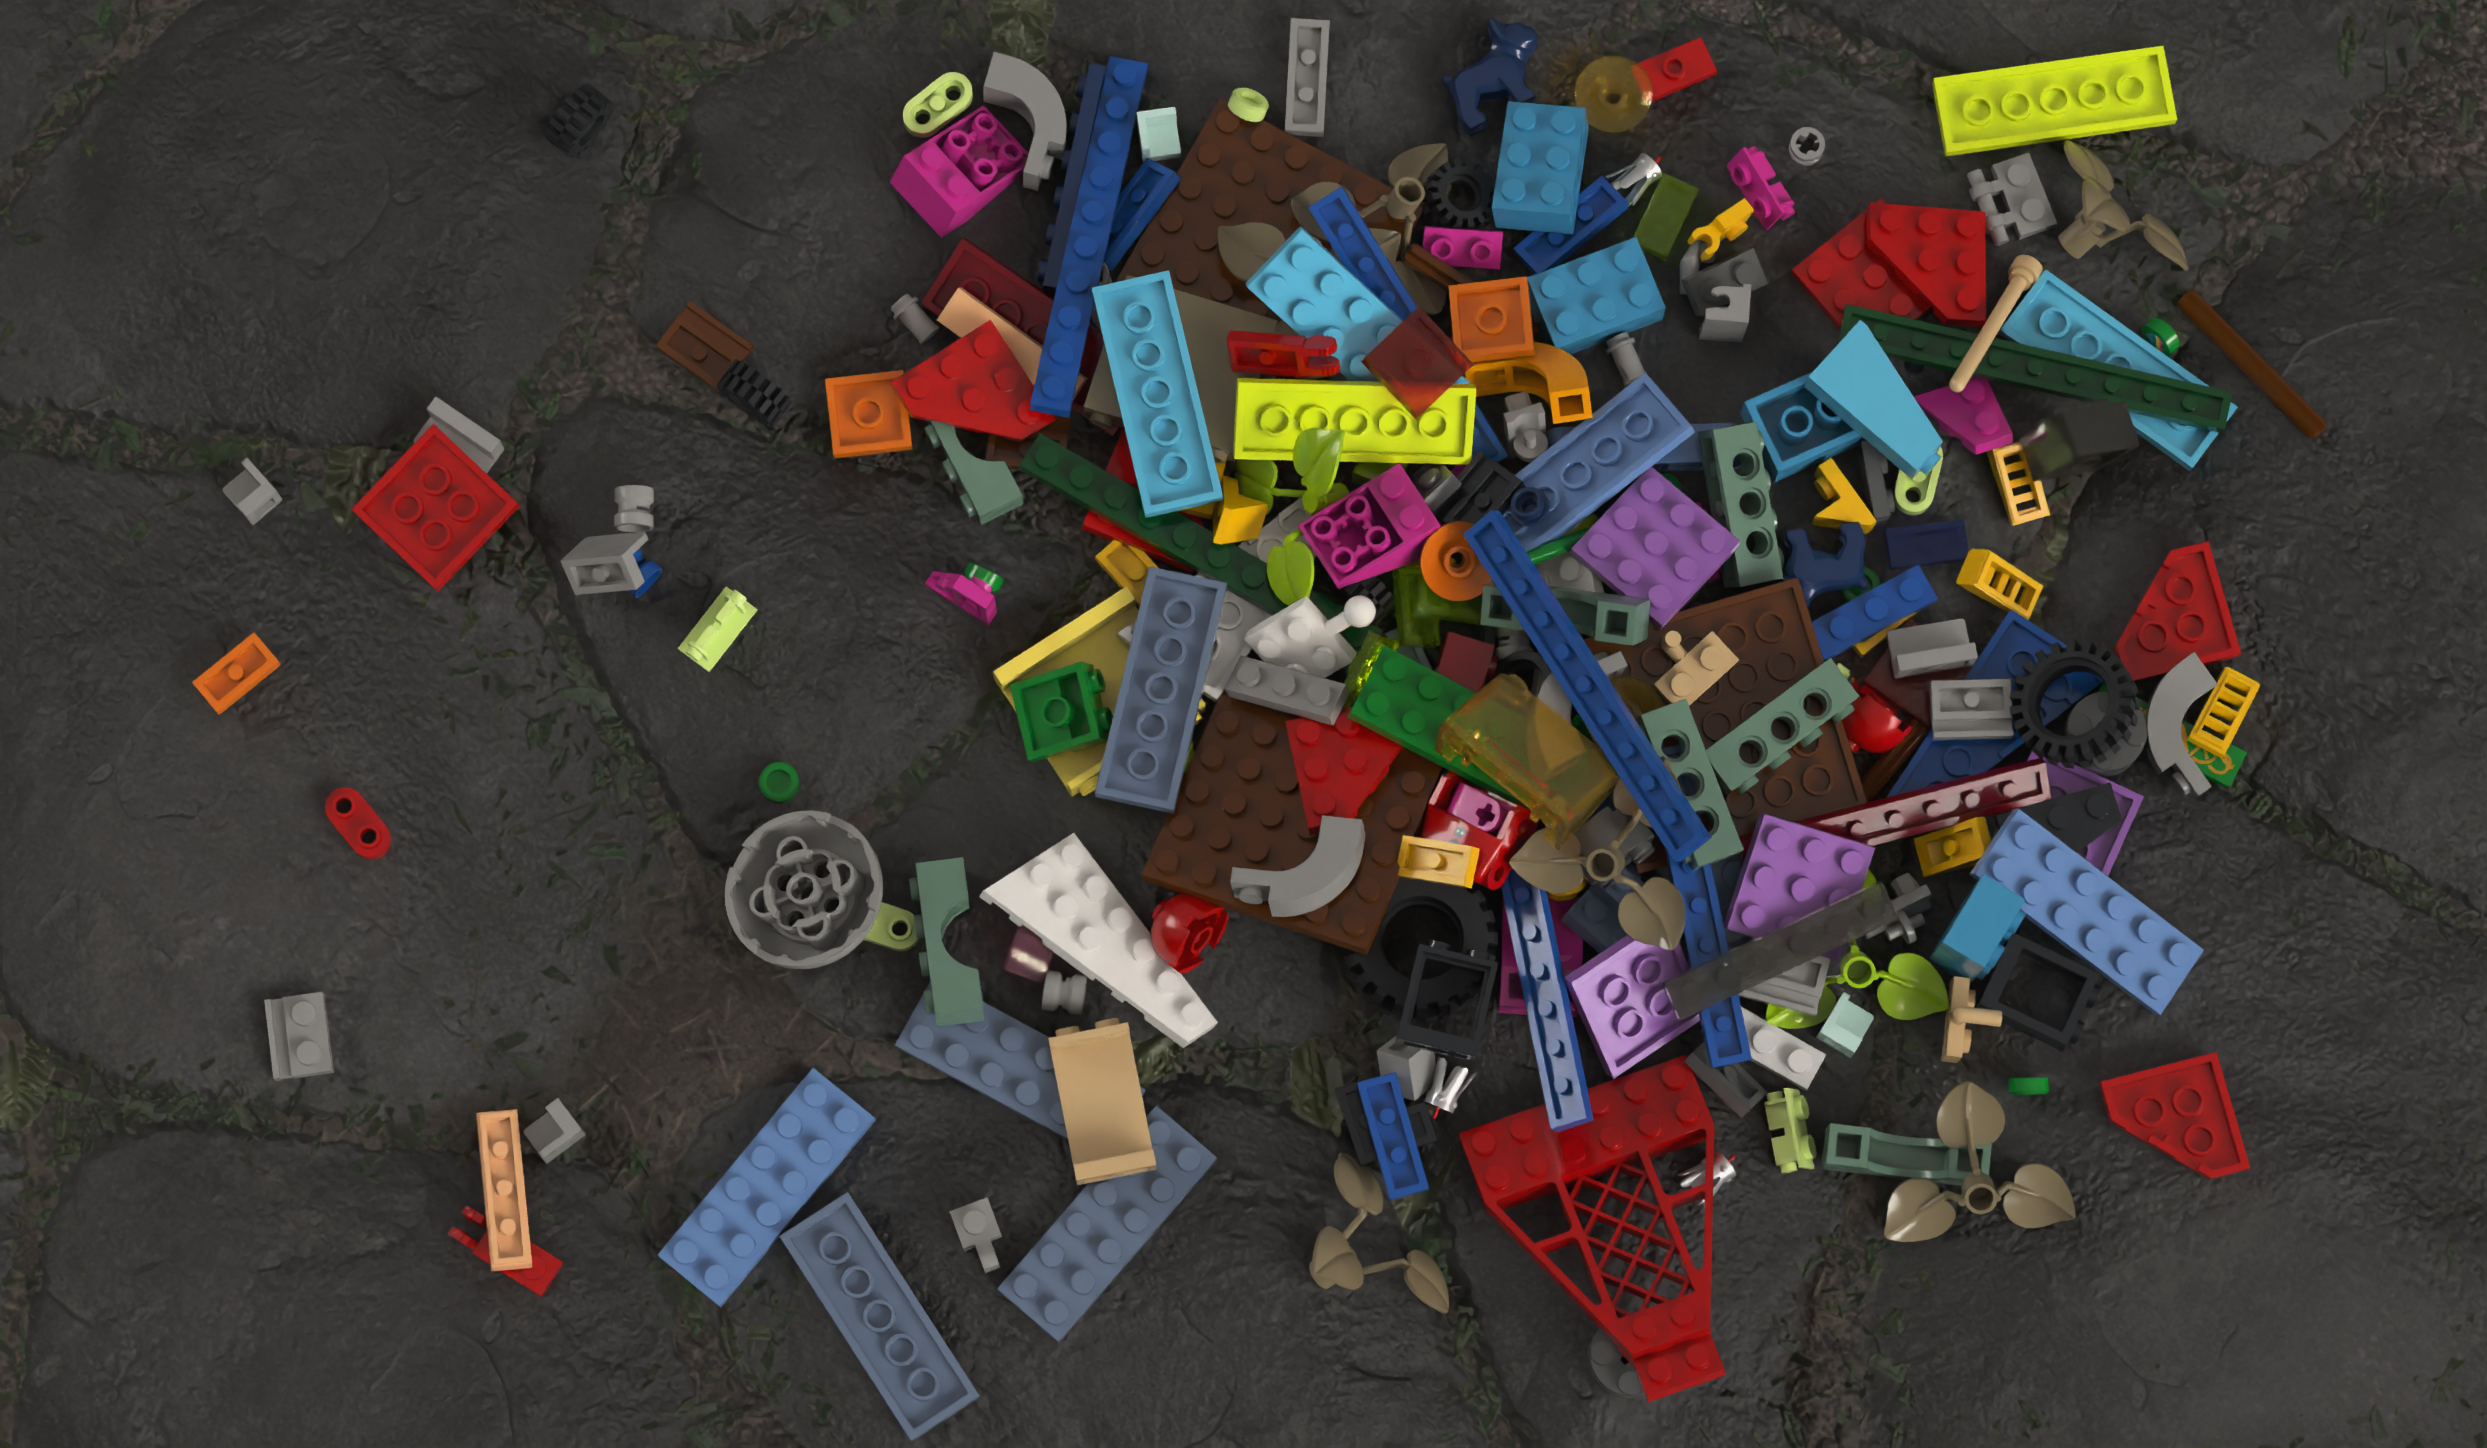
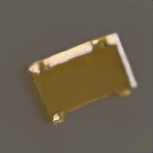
(1530, 755)

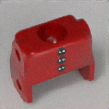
(1494, 851)

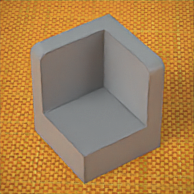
(252, 493)
(1412, 1065)
(554, 1131)

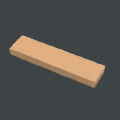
(967, 313)
(504, 1190)

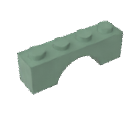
(986, 484)
(1595, 614)
(954, 987)
(1895, 1156)

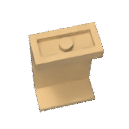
(1102, 1101)

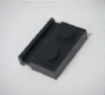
(1483, 489)

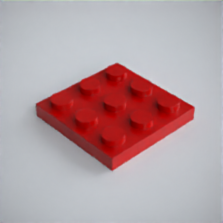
(1852, 274)
(435, 507)

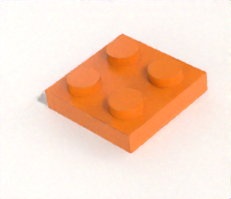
(1492, 319)
(867, 415)

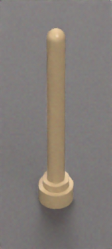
(2022, 276)

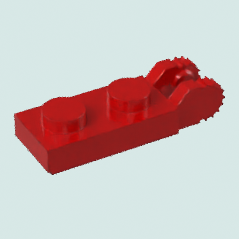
(1282, 354)
(543, 1263)

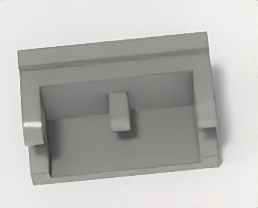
(1730, 321)

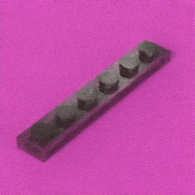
(1780, 950)

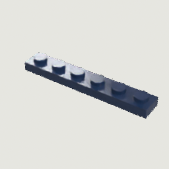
(1073, 163)

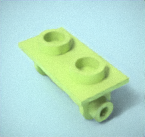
(718, 628)
(1796, 1144)

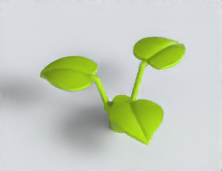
(1317, 460)
(1907, 992)

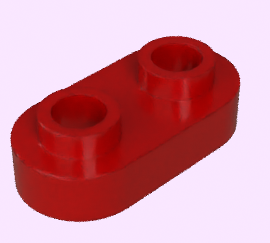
(357, 822)

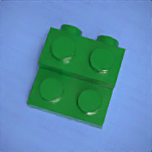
(1062, 711)

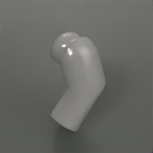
(1691, 261)

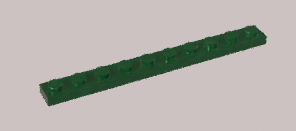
(2045, 370)
(1166, 532)

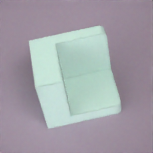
(1158, 134)
(1845, 1026)

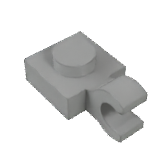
(977, 1229)

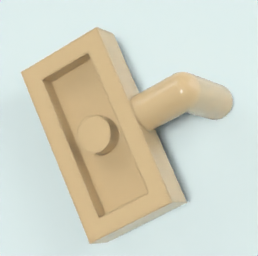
(1695, 669)
(1962, 1011)

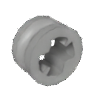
(1811, 156)

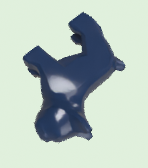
(1494, 76)
(1823, 571)

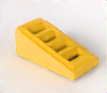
(2005, 485)
(1978, 573)
(2235, 690)

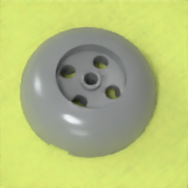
(795, 848)

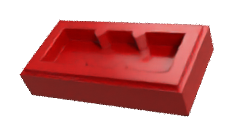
(1679, 68)

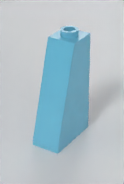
(1875, 402)

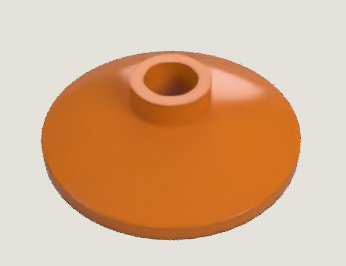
(1448, 581)

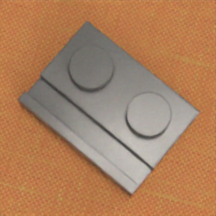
(1971, 709)
(1794, 989)
(299, 1036)

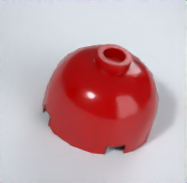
(1873, 722)
(1184, 929)

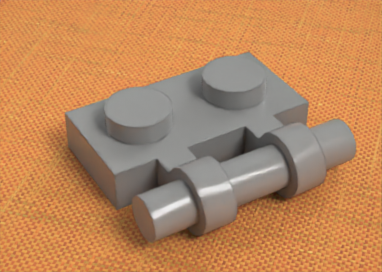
(2022, 195)

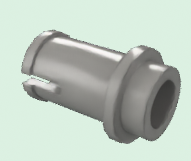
(914, 318)
(1625, 357)

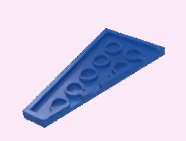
(2001, 659)

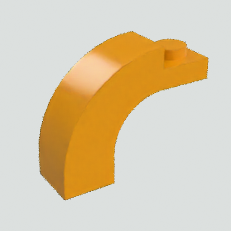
(1548, 374)

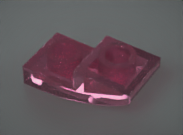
(1028, 955)

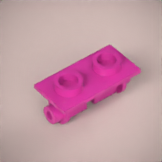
(1750, 173)
(1464, 246)

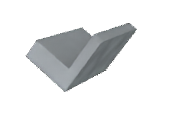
(467, 435)
(605, 563)
(1930, 648)

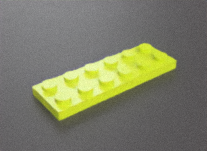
(2054, 101)
(1374, 421)

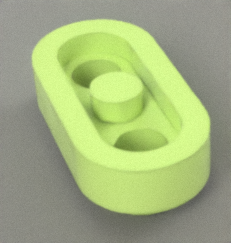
(936, 105)
(1922, 484)
(882, 929)

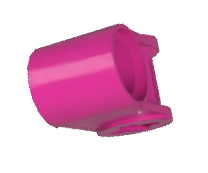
(1478, 809)

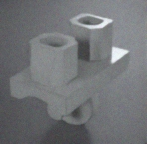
(1524, 427)
(1909, 904)

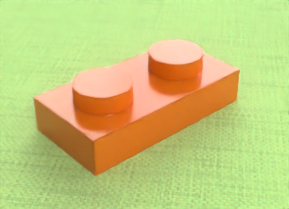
(236, 673)

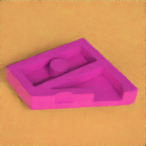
(1969, 415)
(970, 595)

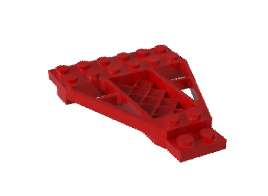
(1632, 1124)

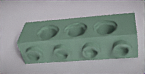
(1724, 492)
(1824, 683)
(1677, 723)

